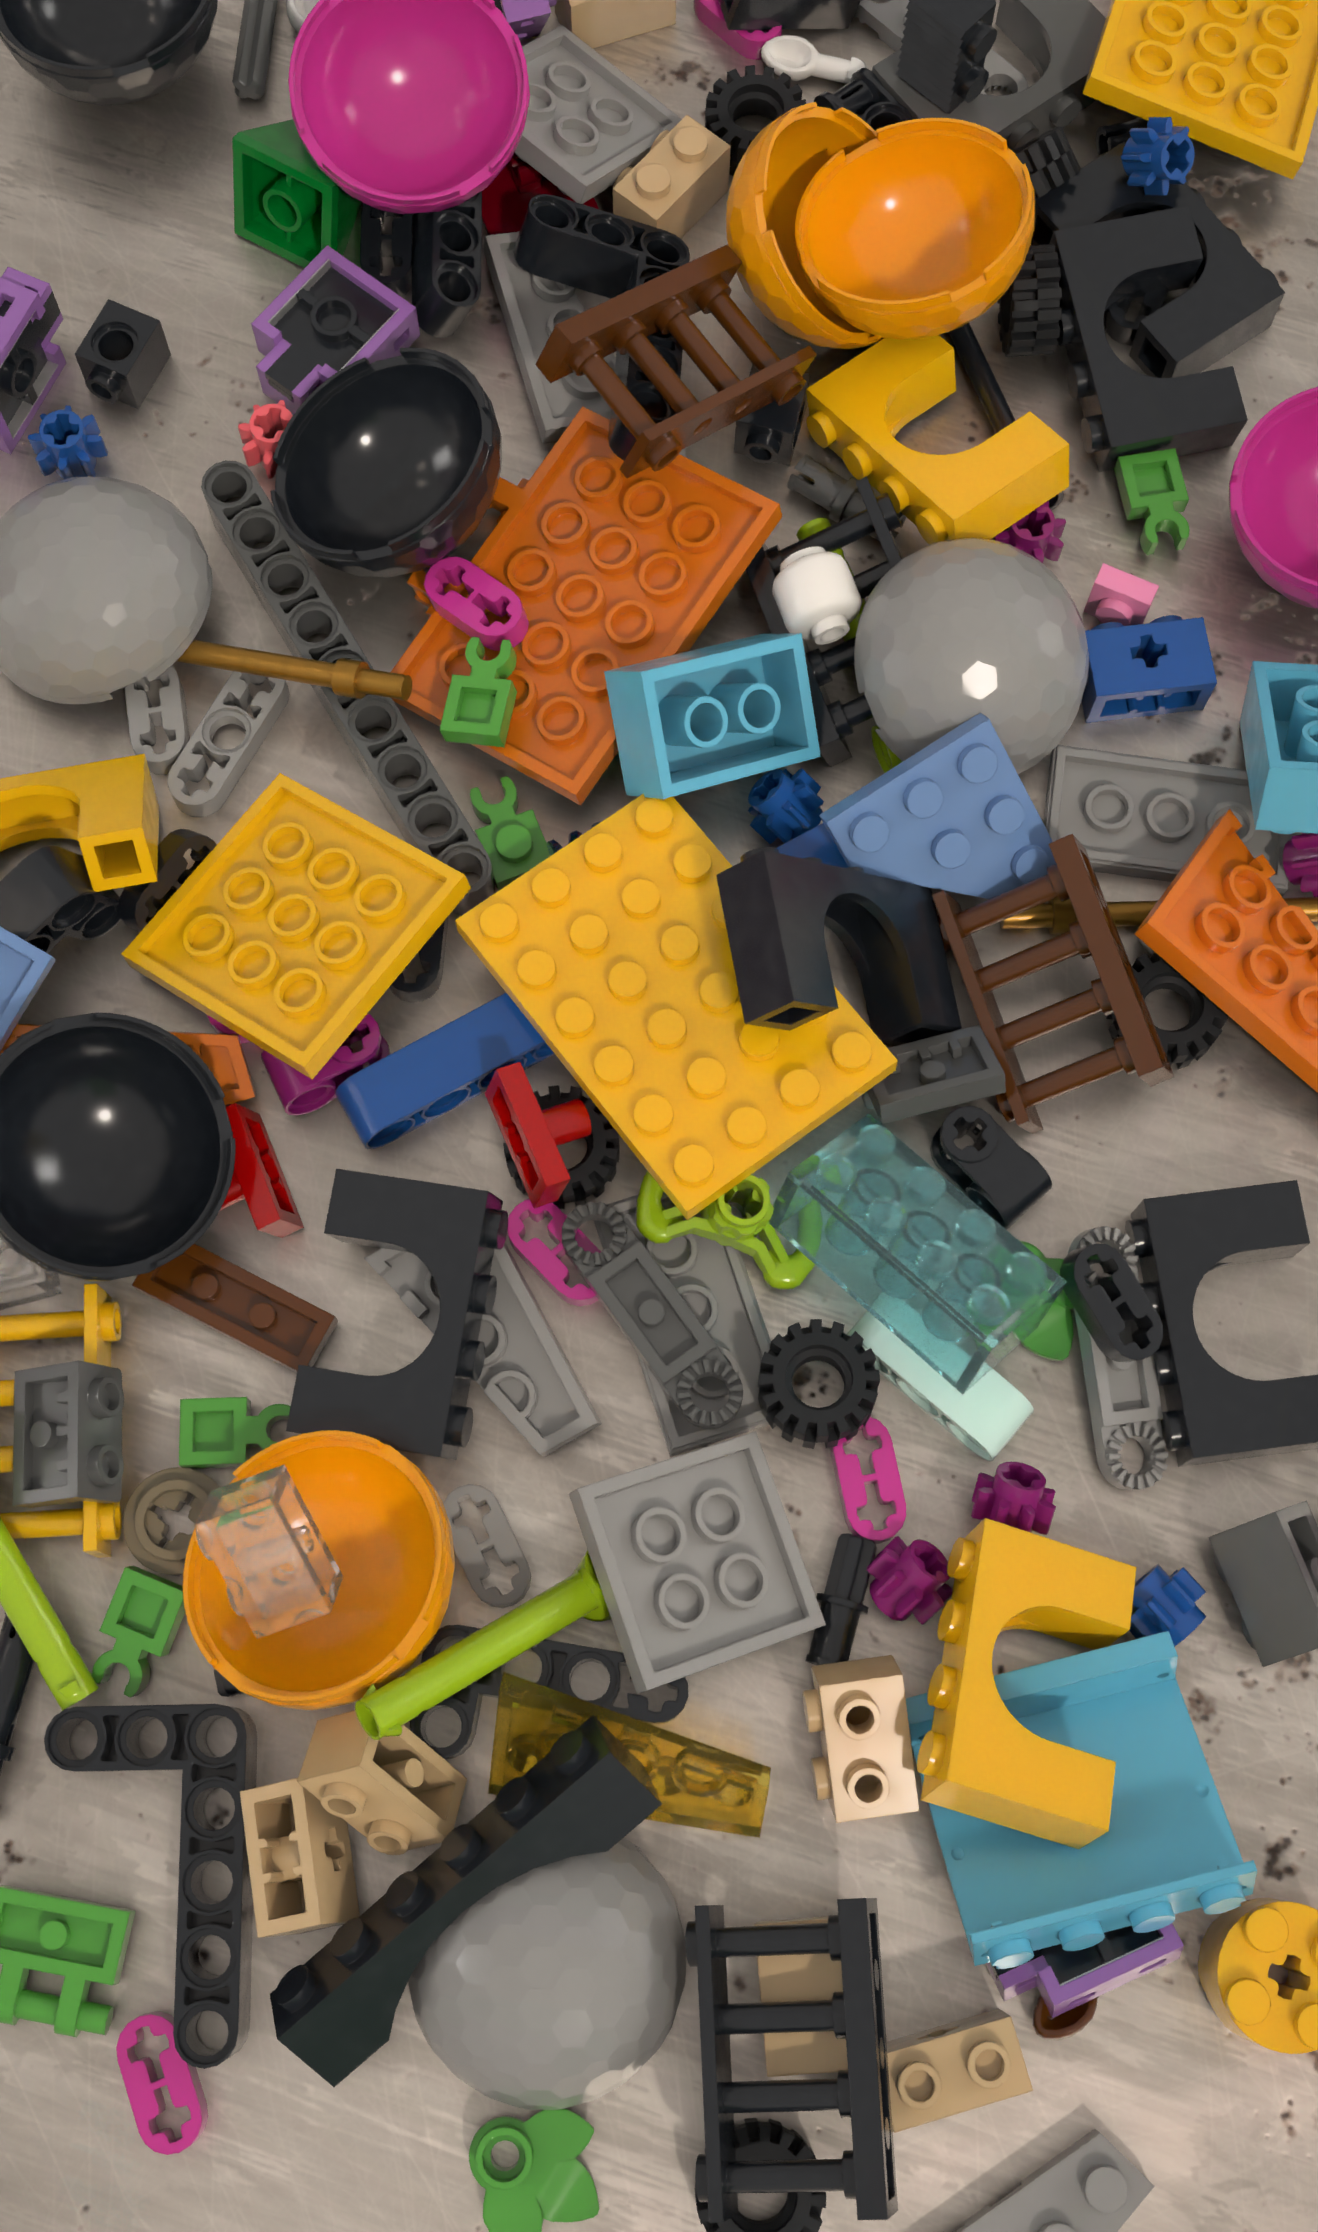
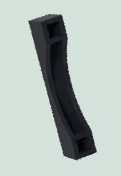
(565, 1806)

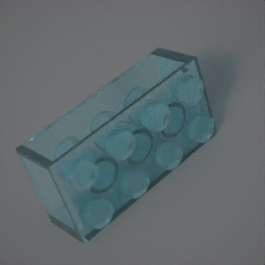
(915, 1252)

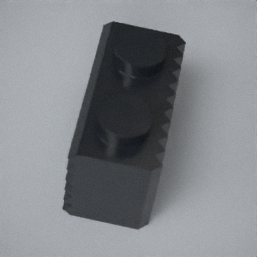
(947, 49)

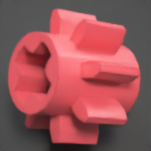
(263, 435)

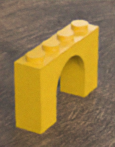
(946, 495)
(101, 805)
(977, 1751)

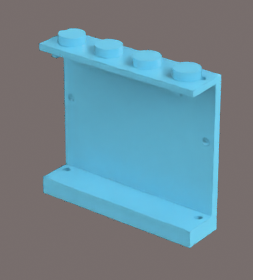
(1167, 1825)

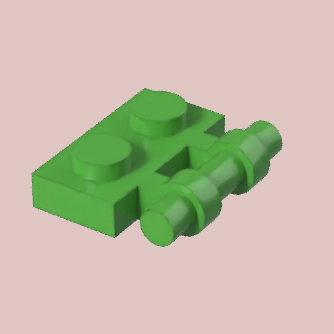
(63, 1939)

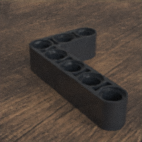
(605, 258)
(447, 266)
(199, 1846)

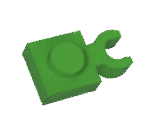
(1154, 490)
(482, 703)
(510, 840)
(223, 1431)
(143, 1621)

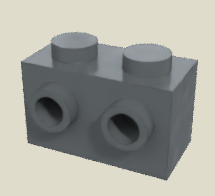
(1274, 1580)

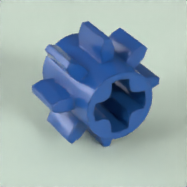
(1158, 156)
(68, 444)
(784, 805)
(1166, 1604)

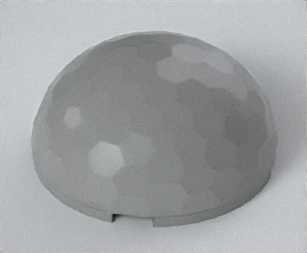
(97, 588)
(969, 635)
(556, 1981)

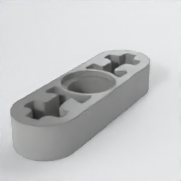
(226, 709)

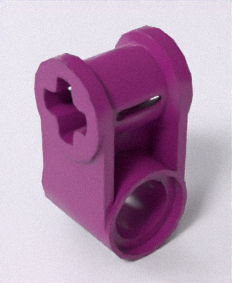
(303, 1095)

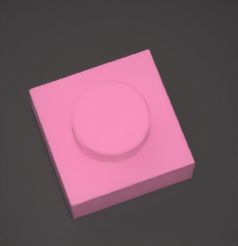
(1120, 597)

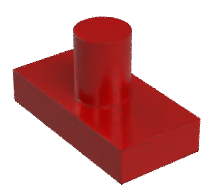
(535, 1133)
(259, 1176)

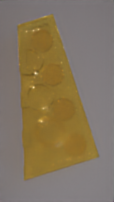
(693, 1780)

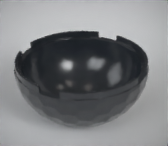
(106, 47)
(389, 464)
(109, 1146)

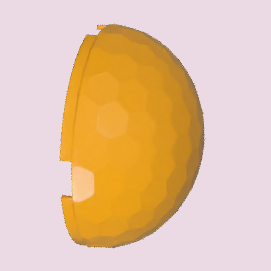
(764, 212)
(916, 227)
(395, 1588)

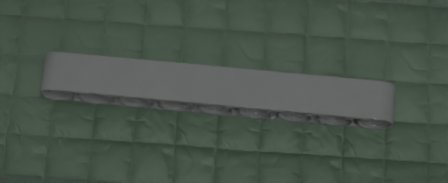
(313, 612)

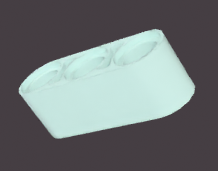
(980, 1418)

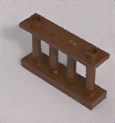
(665, 305)
(1112, 993)

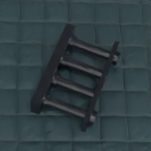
(833, 719)
(857, 2093)

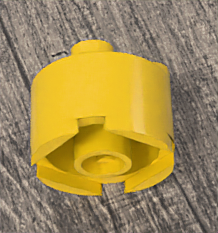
(1236, 1967)

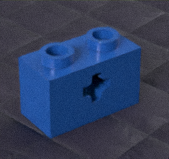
(1147, 669)

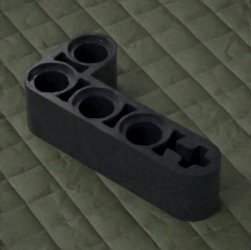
(54, 898)
(558, 1665)

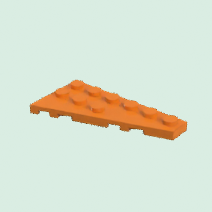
(1242, 945)

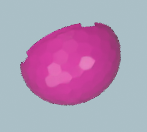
(409, 98)
(1277, 498)

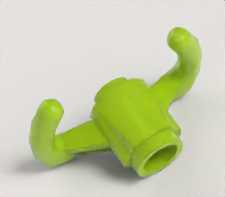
(718, 1224)

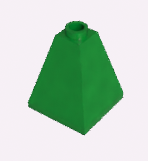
(285, 197)

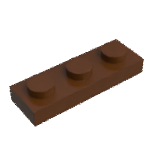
(240, 1306)

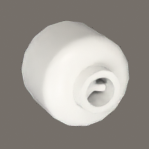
(816, 595)

